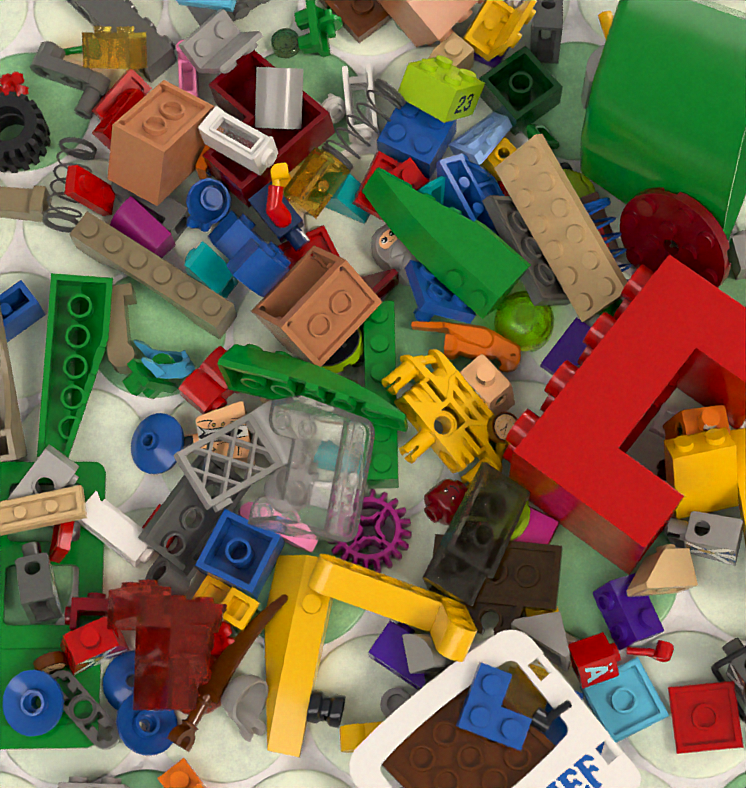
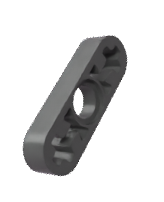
(106, 721)

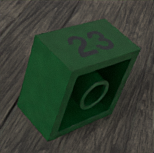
(521, 89)

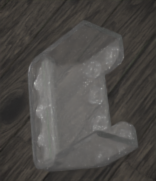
(323, 472)

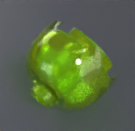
(523, 322)

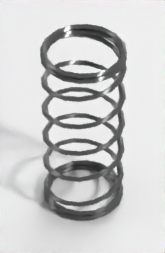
(398, 102)
(62, 215)

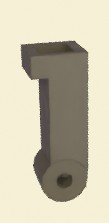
(24, 203)
(119, 343)

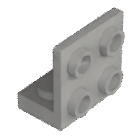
(218, 44)

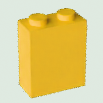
(703, 471)

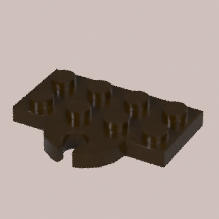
(524, 579)

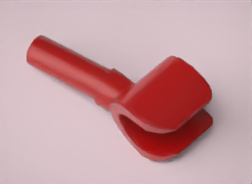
(661, 653)

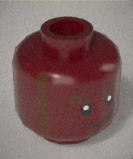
(444, 500)

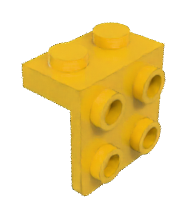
(498, 27)

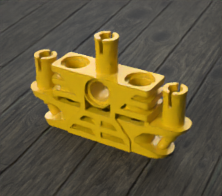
(462, 414)

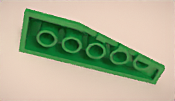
(452, 247)
(73, 353)
(281, 376)

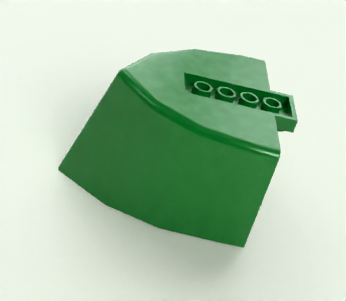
(671, 105)

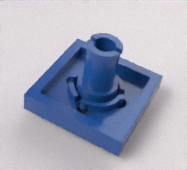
(434, 297)

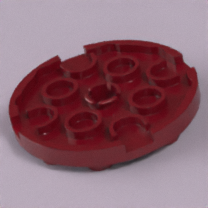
(661, 216)

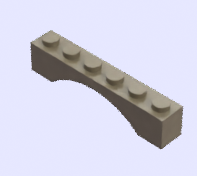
(182, 291)
(11, 431)

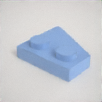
(482, 138)

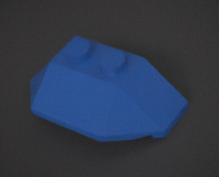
(467, 187)

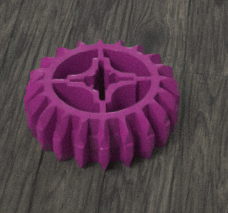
(379, 541)

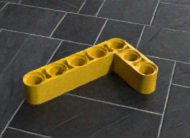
(398, 600)

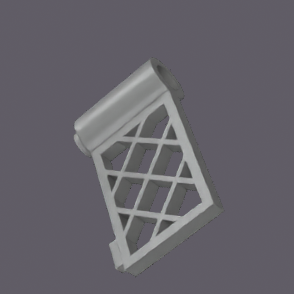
(273, 446)

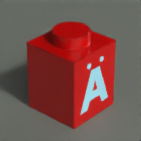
(594, 660)

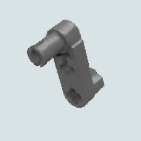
(51, 66)

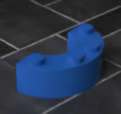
(251, 258)

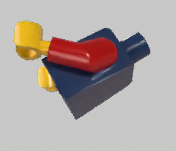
(277, 211)

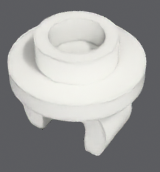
(335, 106)

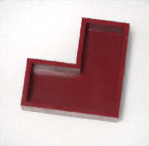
(237, 97)

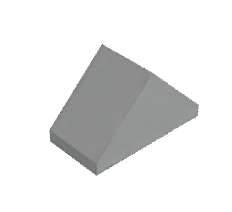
(548, 634)

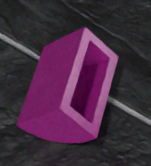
(142, 228)

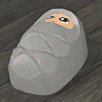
(391, 253)

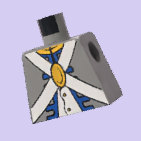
(721, 538)

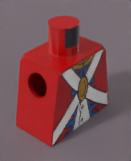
(92, 645)

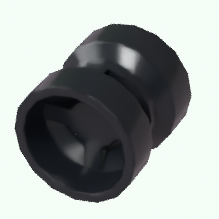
(326, 708)

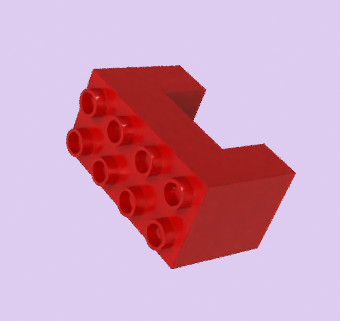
(574, 457)

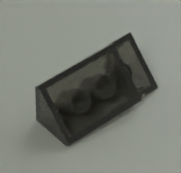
(476, 536)

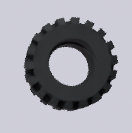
(31, 141)

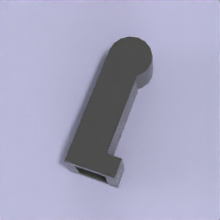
(168, 212)

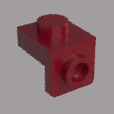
(94, 605)

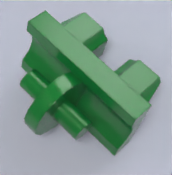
(321, 26)
(144, 381)

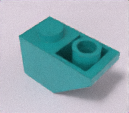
(210, 270)

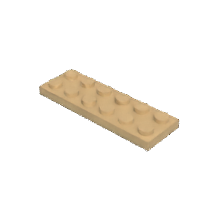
(562, 228)

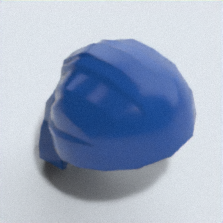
(207, 203)

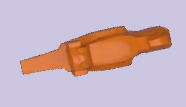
(473, 340)

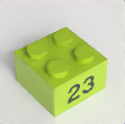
(441, 88)

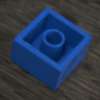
(416, 136)
(240, 554)

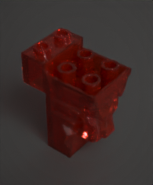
(170, 642)

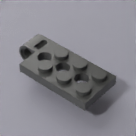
(178, 566)

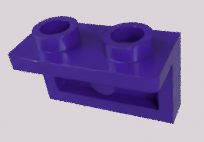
(627, 617)

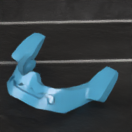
(181, 368)

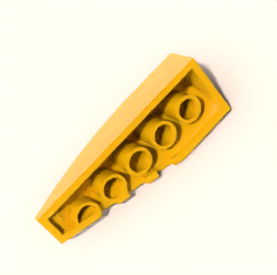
(293, 651)

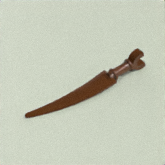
(221, 673)

